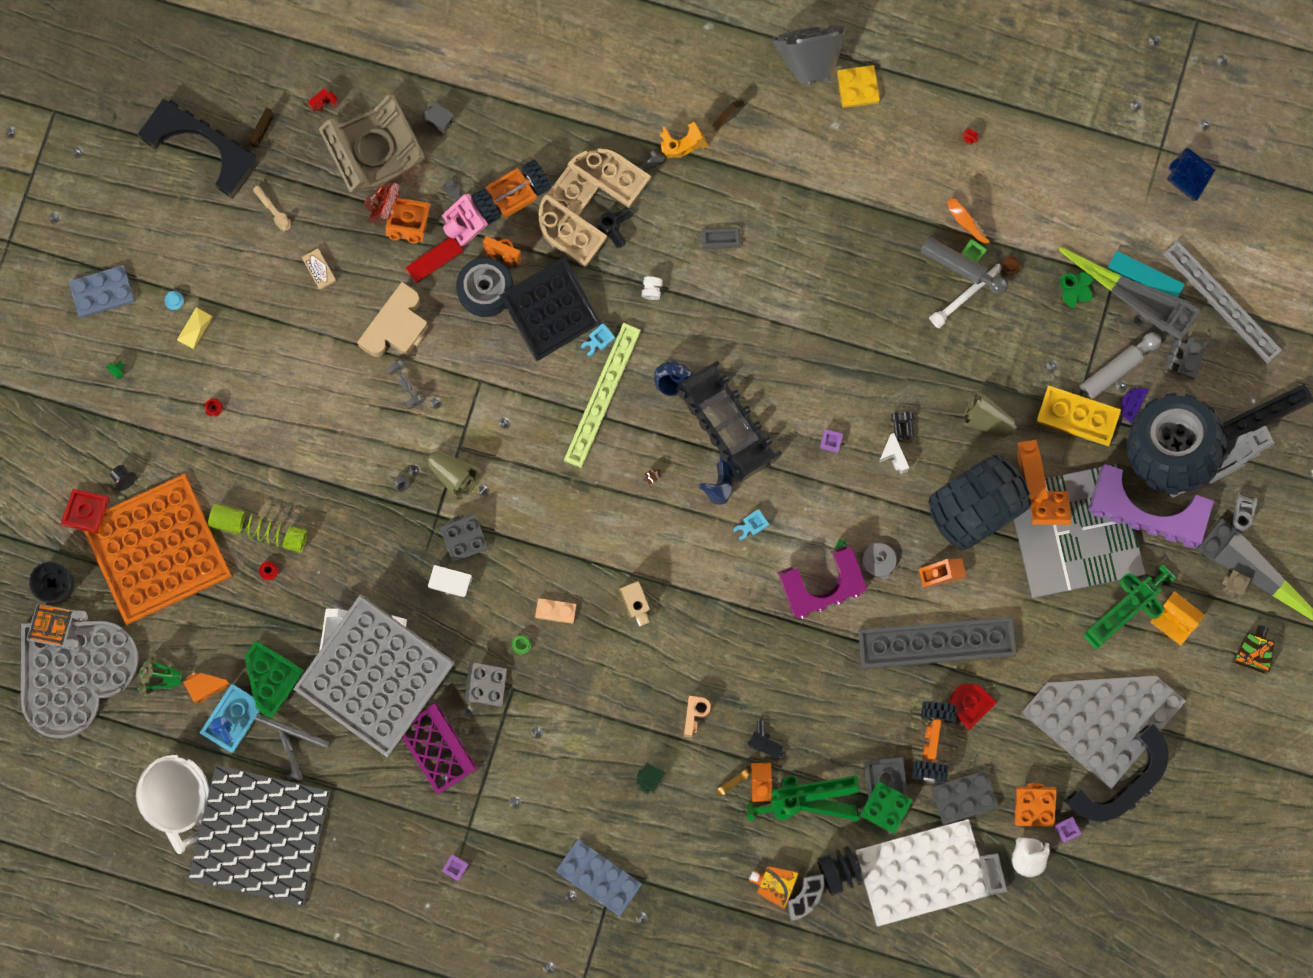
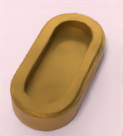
(732, 782)

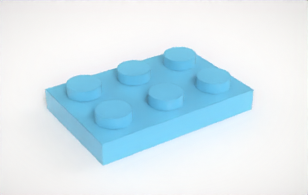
(239, 710)

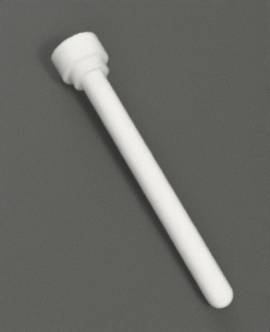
(939, 318)

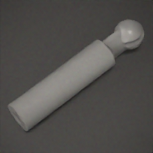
(1120, 366)

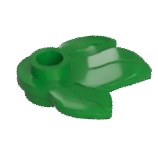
(1078, 290)

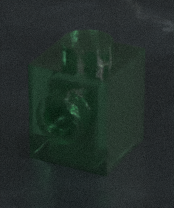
(649, 778)

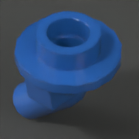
(220, 727)

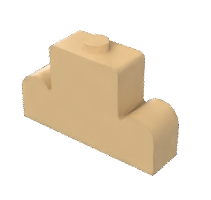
(395, 325)

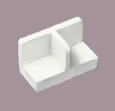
(449, 581)

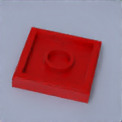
(85, 511)

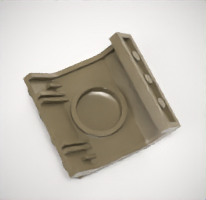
(373, 146)

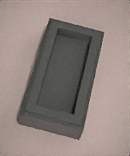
(720, 238)

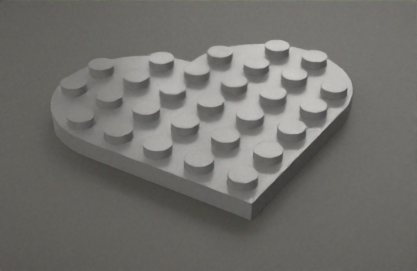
(65, 686)

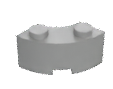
(807, 899)

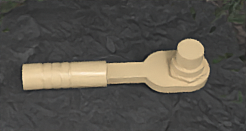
(280, 219)

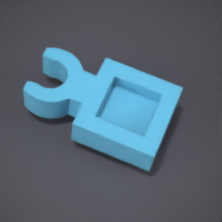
(600, 338)
(753, 523)

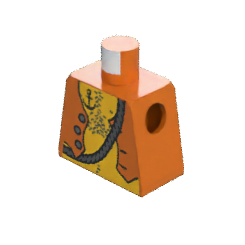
(775, 884)

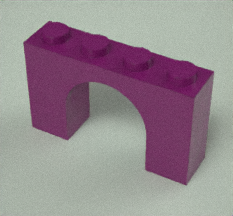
(849, 584)

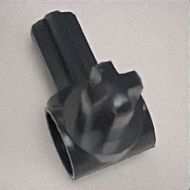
(614, 220)

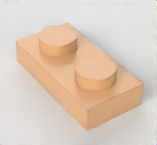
(555, 611)

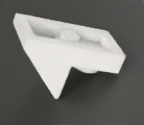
(893, 450)

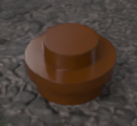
(1011, 265)
(652, 475)

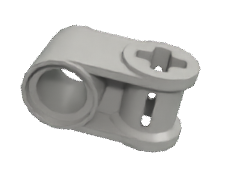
(1244, 509)

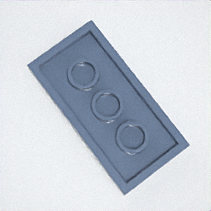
(598, 878)

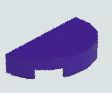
(1131, 403)

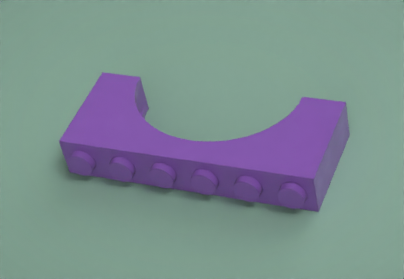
(1112, 502)

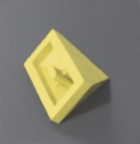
(194, 328)

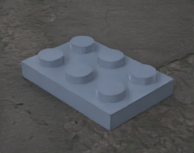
(101, 291)

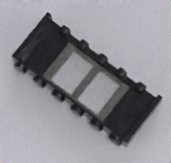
(727, 422)

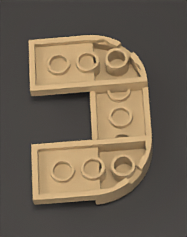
(574, 190)

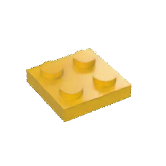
(858, 86)

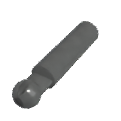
(962, 265)

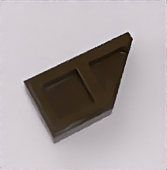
(730, 112)

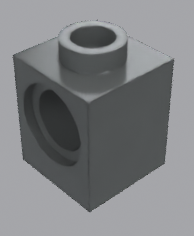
(439, 118)

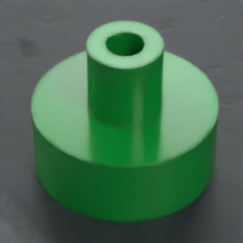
(116, 369)

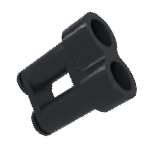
(903, 418)

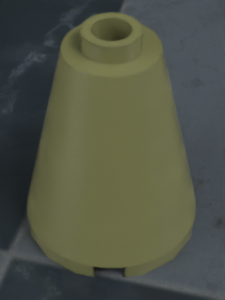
(987, 416)
(454, 473)

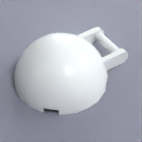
(173, 798)

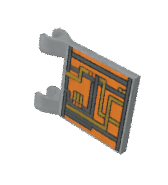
(52, 626)

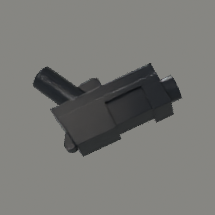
(761, 743)

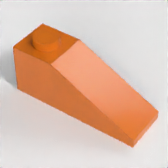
(1032, 469)

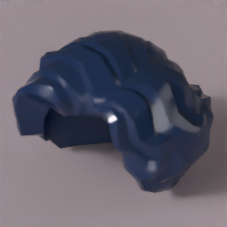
(669, 376)

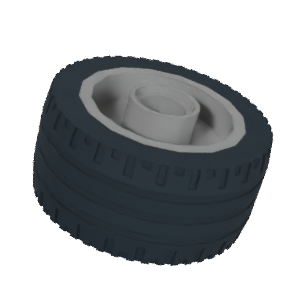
(474, 277)

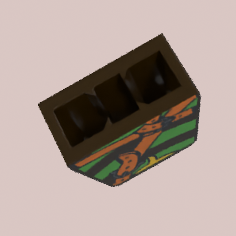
(1255, 651)

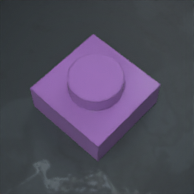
(831, 441)
(1068, 830)
(455, 868)

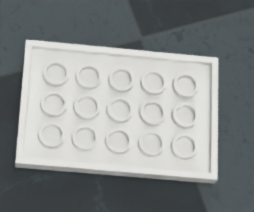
(922, 872)

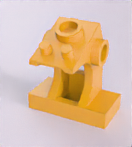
(682, 147)

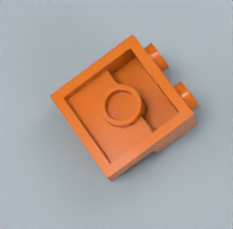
(408, 220)

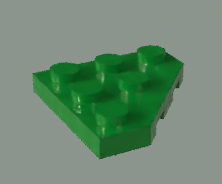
(270, 678)

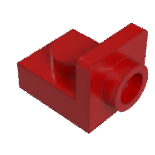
(319, 101)

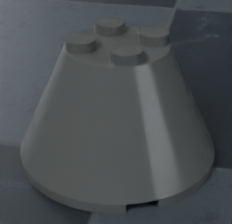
(811, 52)

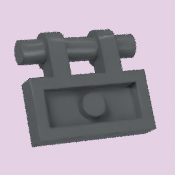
(1191, 358)

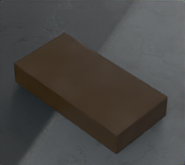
(261, 128)

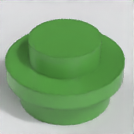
(521, 644)

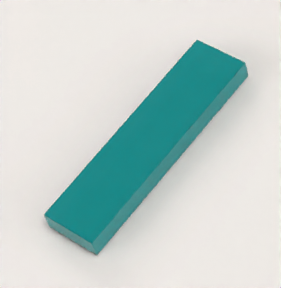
(1144, 274)

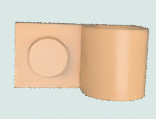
(691, 725)

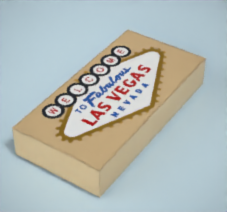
(319, 269)

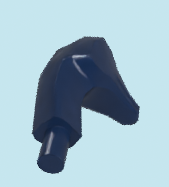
(721, 491)

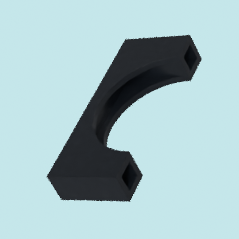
(170, 121)

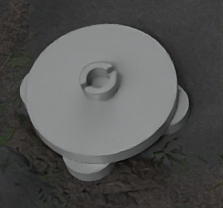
(879, 560)

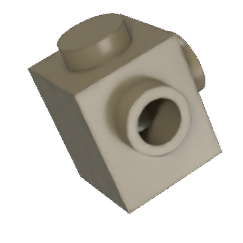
(1235, 584)

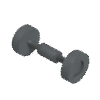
(396, 368)

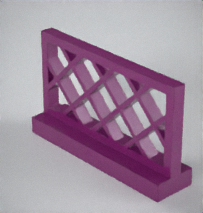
(453, 742)

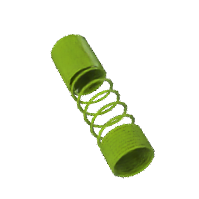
(233, 519)

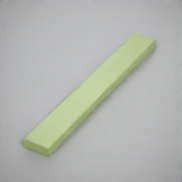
(602, 395)

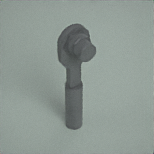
(656, 159)
(452, 189)
(296, 773)

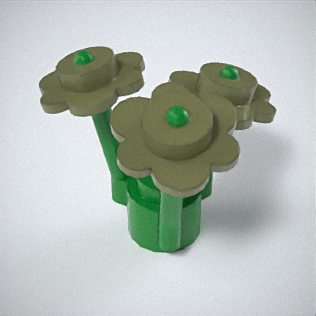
(170, 676)

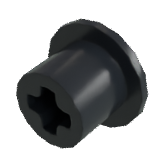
(122, 478)

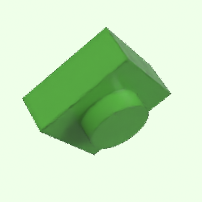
(973, 251)

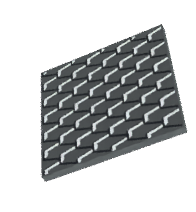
(259, 835)

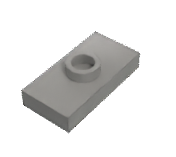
(992, 874)

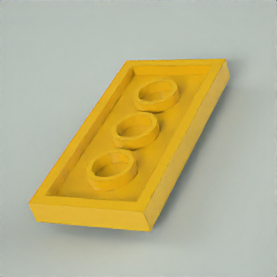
(1078, 416)

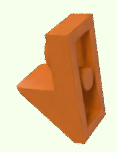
(761, 782)

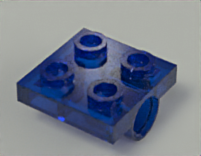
(1190, 174)

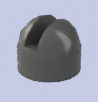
(404, 486)

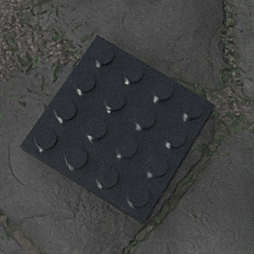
(550, 309)

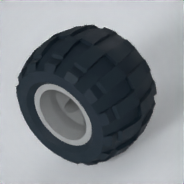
(1158, 459)
(979, 502)

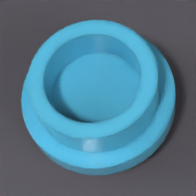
(174, 300)

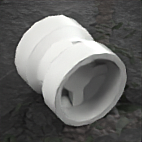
(652, 287)

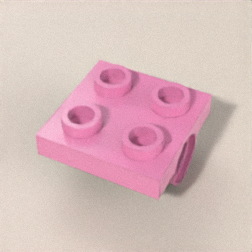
(464, 220)

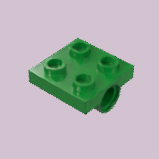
(886, 807)

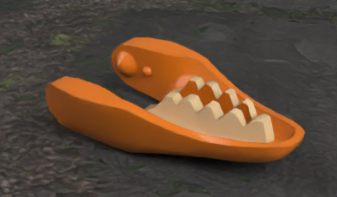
(966, 221)

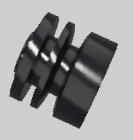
(40, 583)
(840, 870)

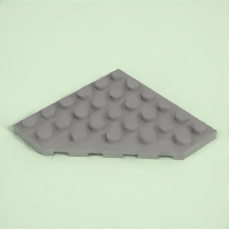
(1100, 719)

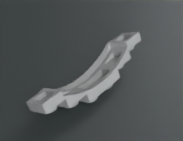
(1242, 450)

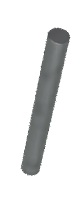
(292, 731)

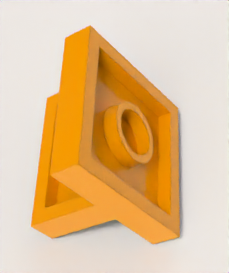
(1178, 618)

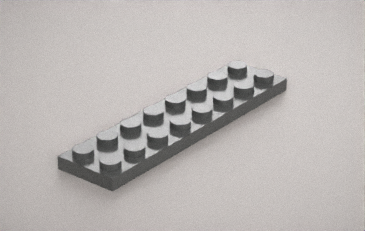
(937, 643)

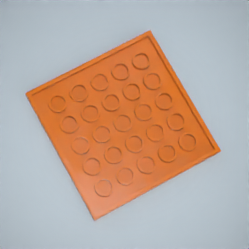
(157, 550)

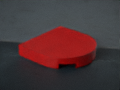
(971, 703)

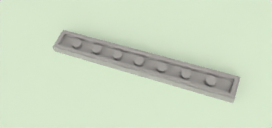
(1222, 302)

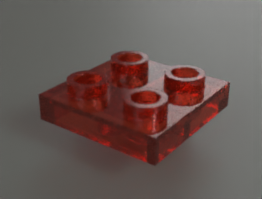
(386, 197)

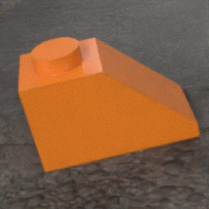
(942, 572)
(204, 686)

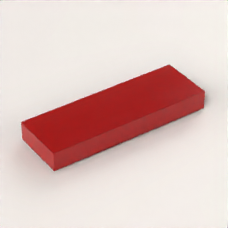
(434, 259)

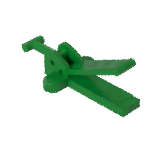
(1140, 597)
(811, 798)

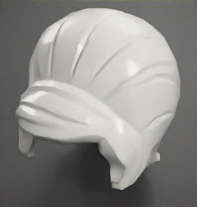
(1030, 857)

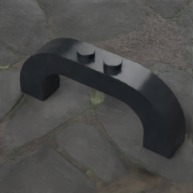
(1132, 792)

